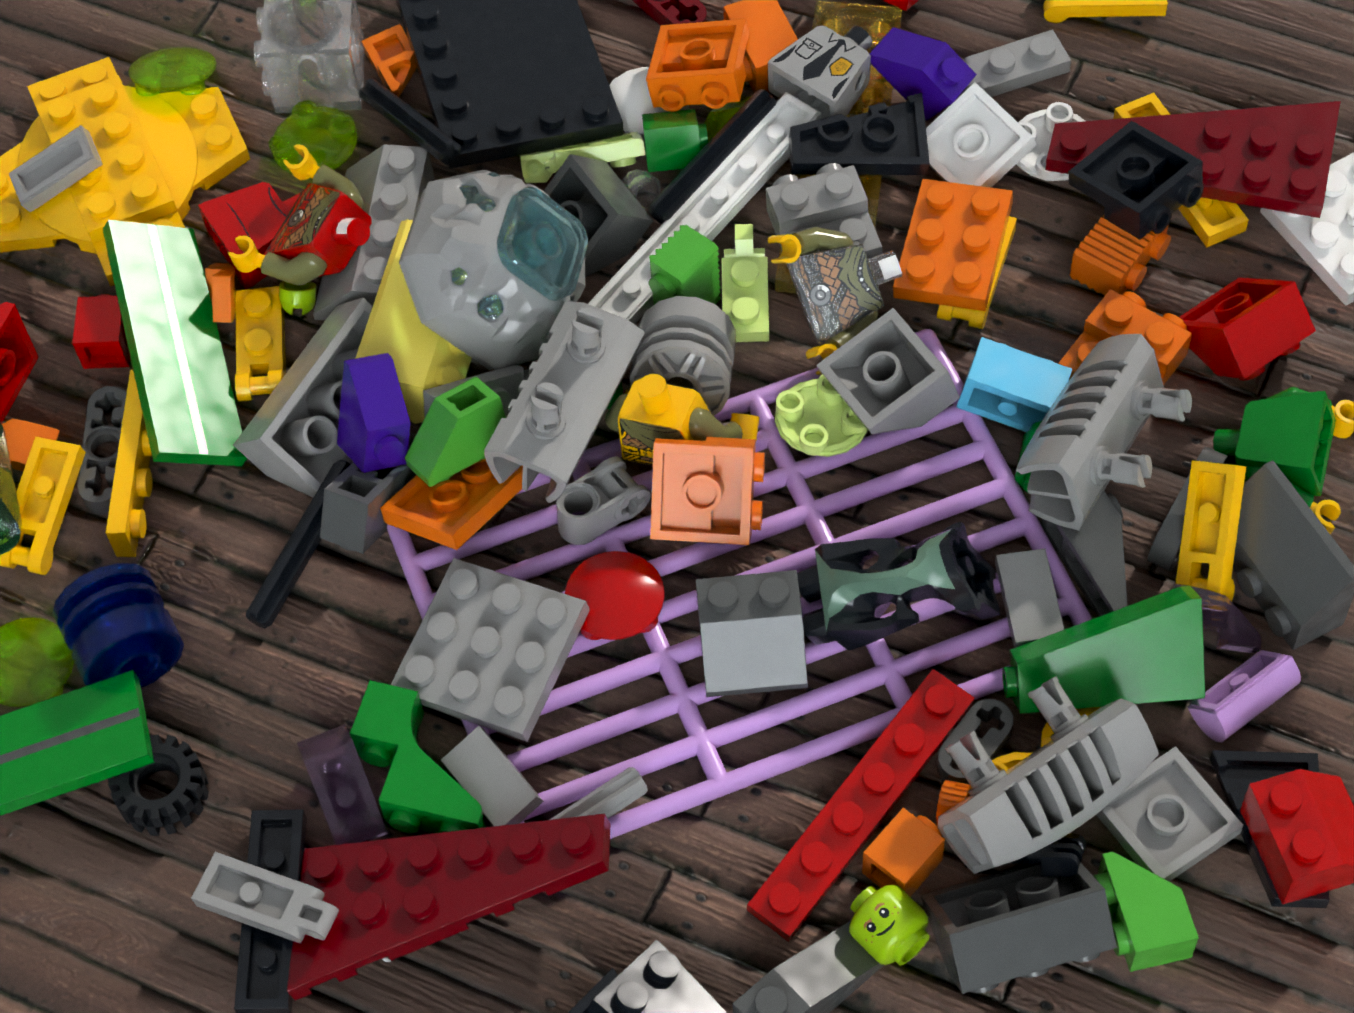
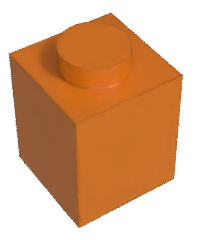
(904, 852)

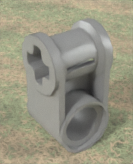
(606, 497)

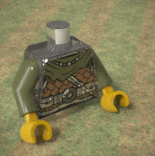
(835, 283)

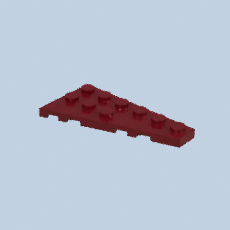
(1249, 155)
(430, 886)

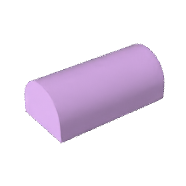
(1244, 694)

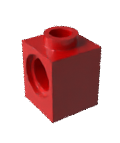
(100, 333)

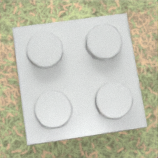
(976, 140)

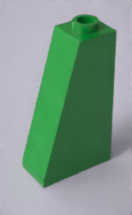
(1132, 654)

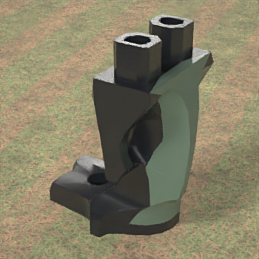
(857, 597)

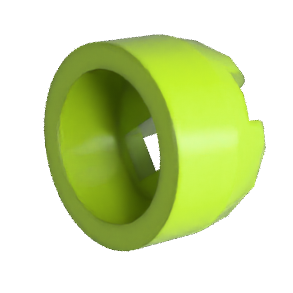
(297, 297)

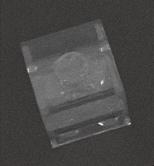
(311, 53)

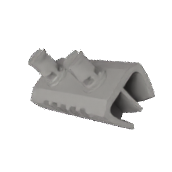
(563, 396)
(1093, 427)
(1050, 789)

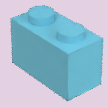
(1011, 385)

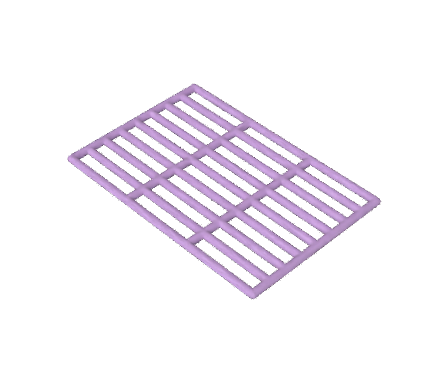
(665, 658)

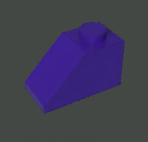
(921, 66)
(373, 414)

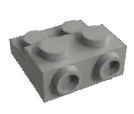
(825, 200)

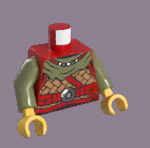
(317, 232)

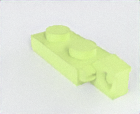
(617, 150)
(746, 287)

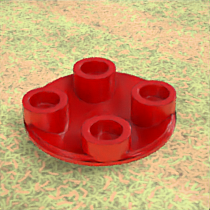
(621, 593)

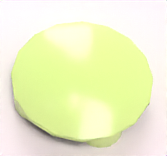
(817, 419)

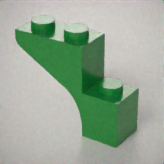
(416, 788)

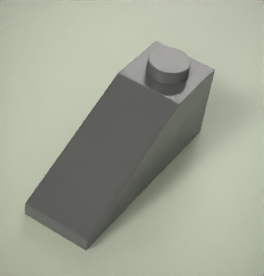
(354, 501)
(1095, 554)
(813, 978)

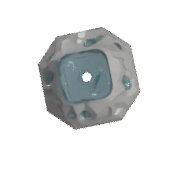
(492, 265)

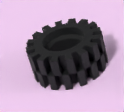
(174, 806)

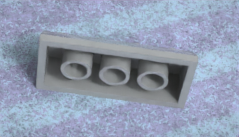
(391, 189)
(298, 423)

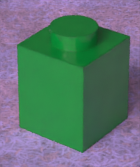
(672, 139)

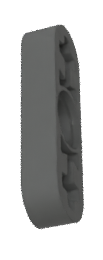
(95, 433)
(1167, 542)

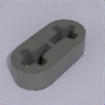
(993, 741)

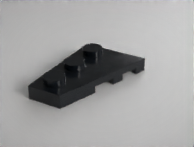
(875, 142)
(1235, 773)

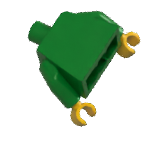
(1296, 434)

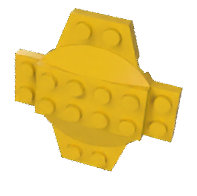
(150, 153)

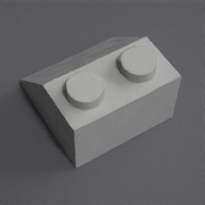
(889, 376)

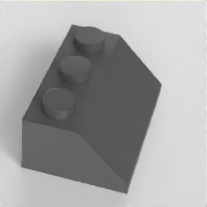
(1290, 560)
(1018, 925)

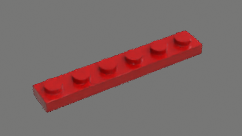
(860, 805)

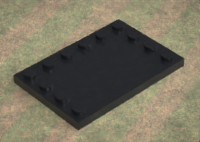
(510, 75)

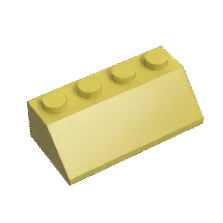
(394, 328)

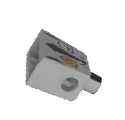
(823, 69)

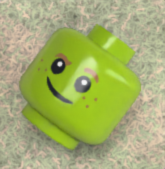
(889, 924)

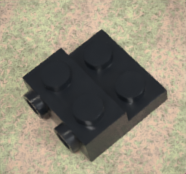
(1139, 179)

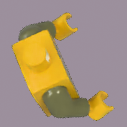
(668, 412)

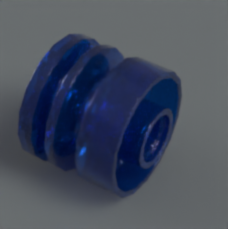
(117, 625)

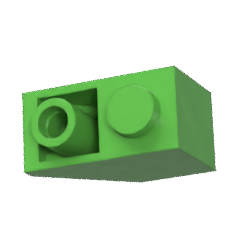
(455, 431)
(1147, 914)

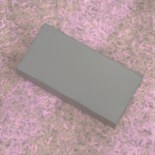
(55, 168)
(1028, 595)
(491, 779)

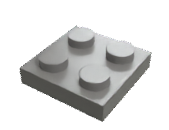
(1170, 817)

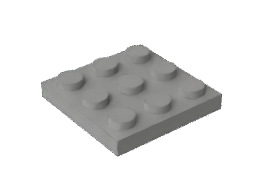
(491, 648)

